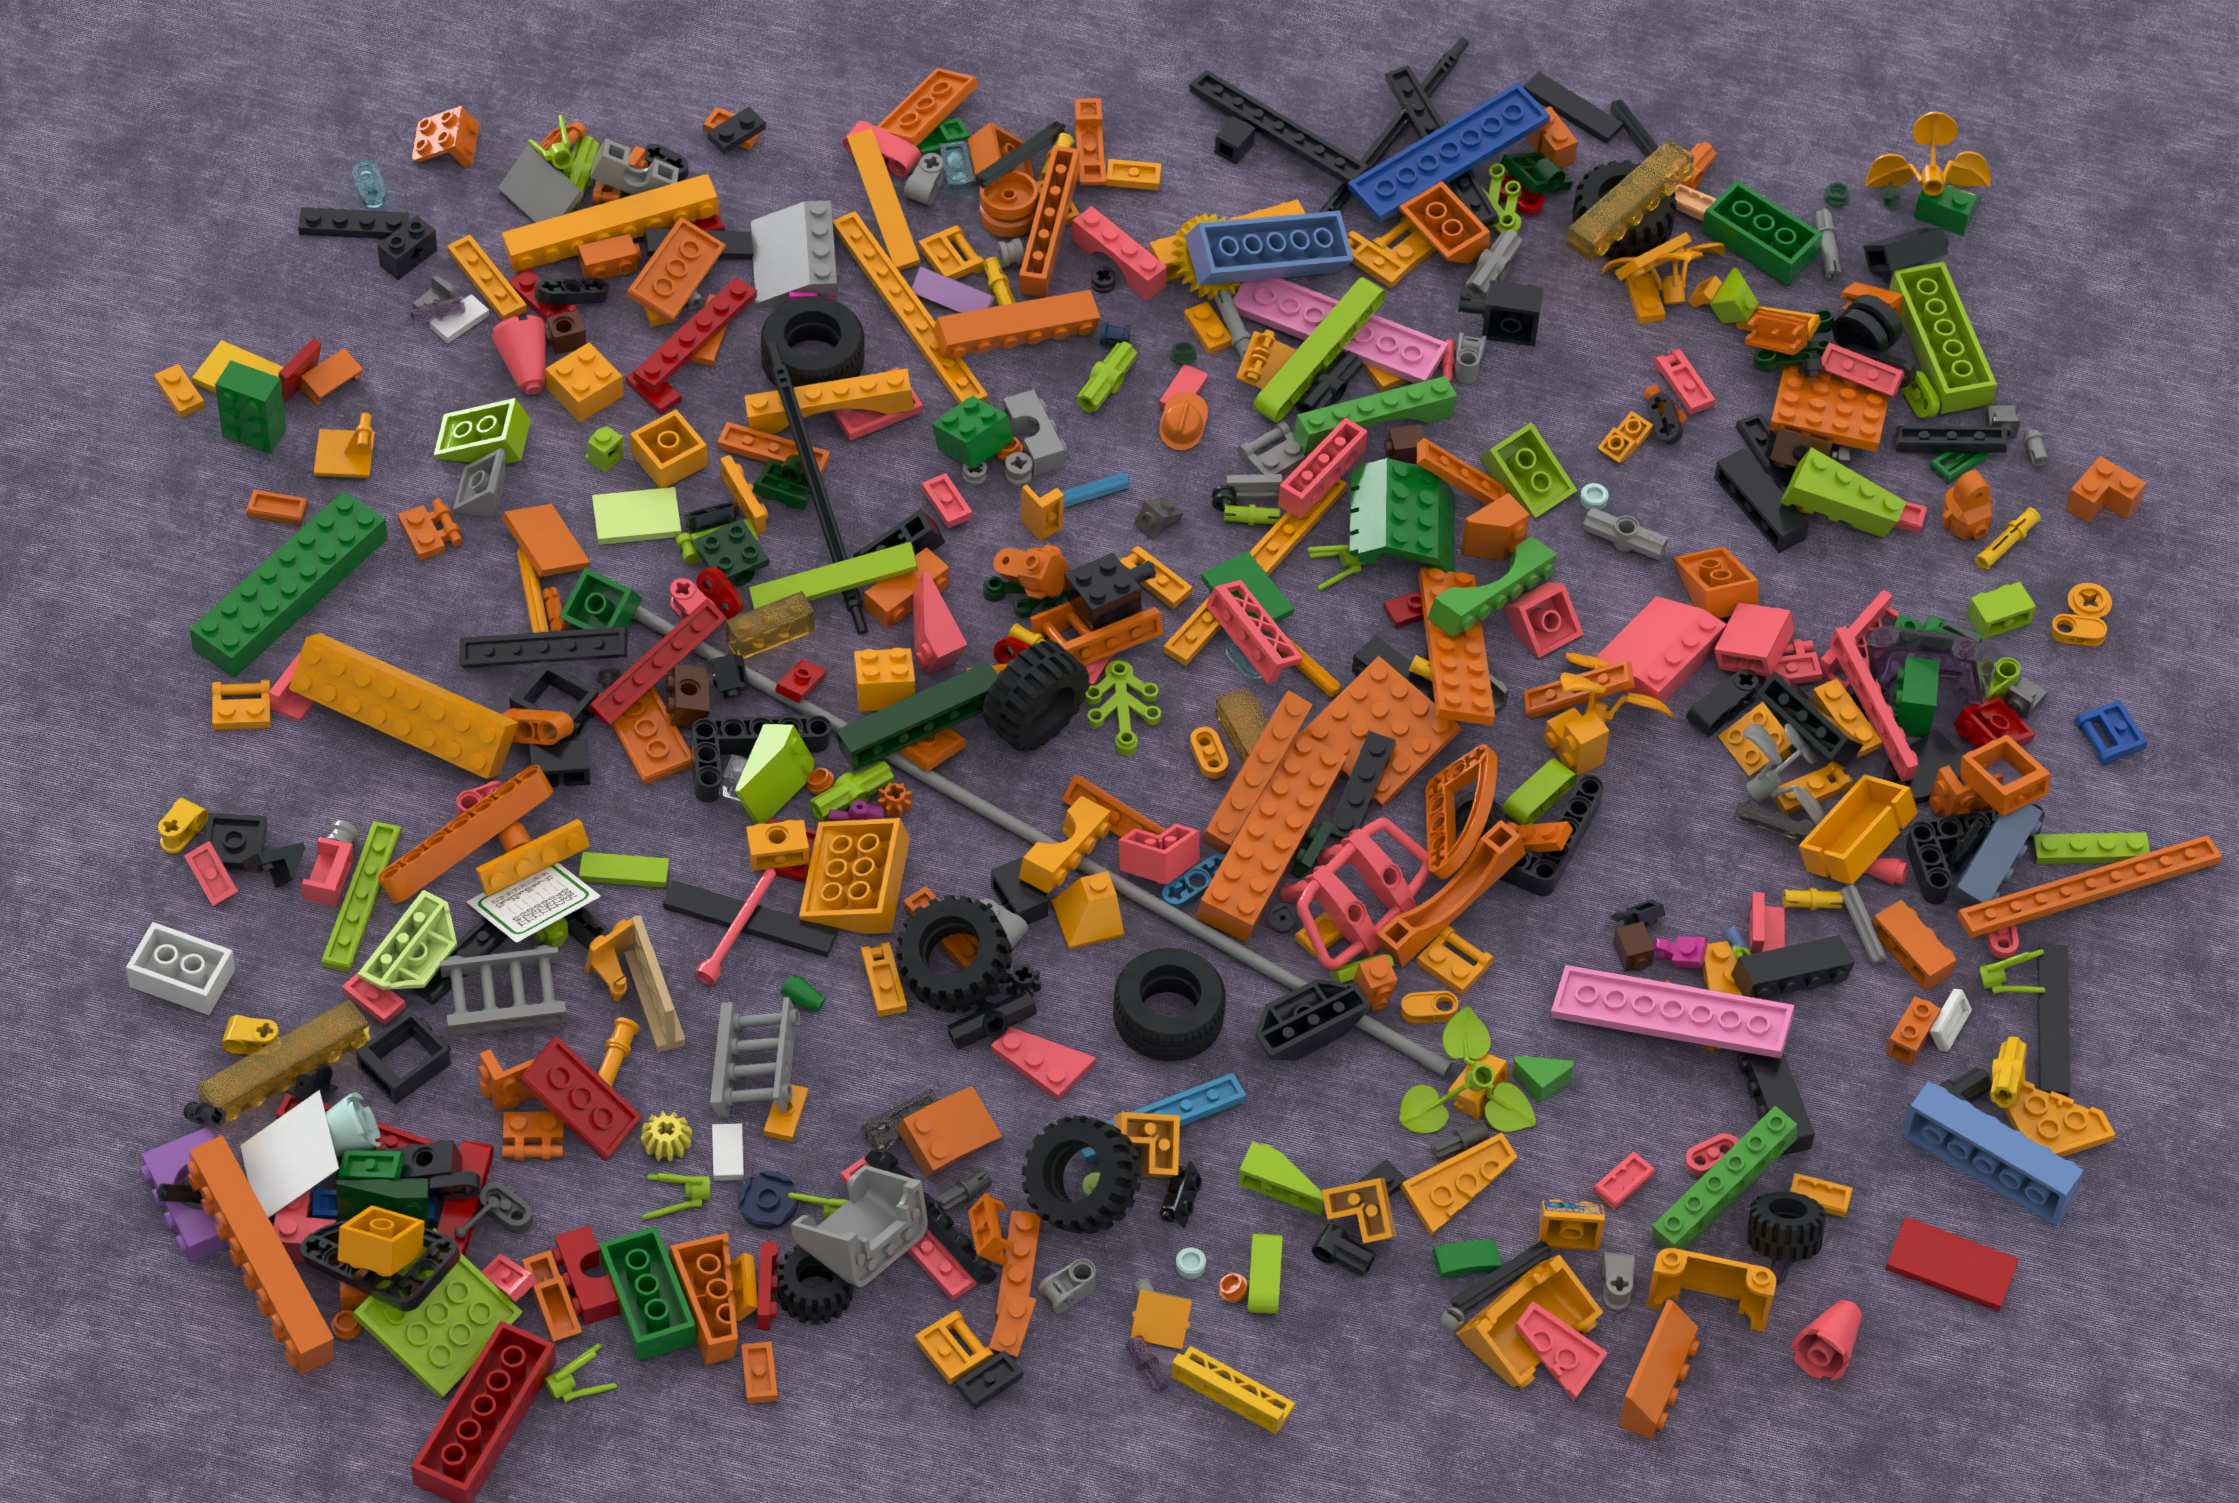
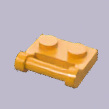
(1411, 250)
(944, 256)
(241, 712)
(1450, 967)
(947, 1353)

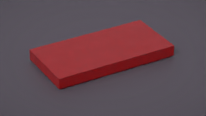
(580, 1098)
(1952, 1263)

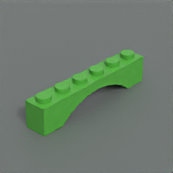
(1420, 401)
(1462, 607)

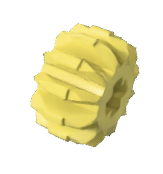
(666, 1136)

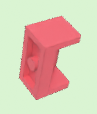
(329, 872)

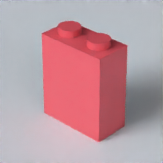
(1754, 639)

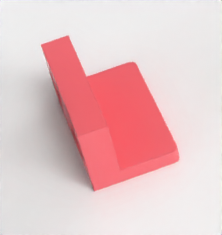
(287, 701)
(1765, 925)

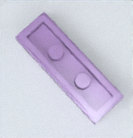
(950, 292)

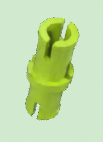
(1251, 514)

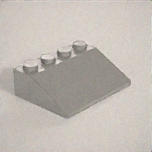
(794, 253)

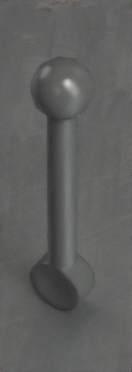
(492, 1203)

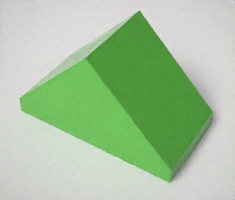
(1541, 1075)

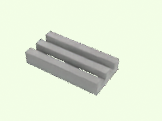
(1255, 486)

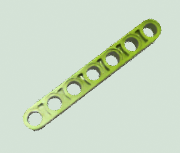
(1319, 349)

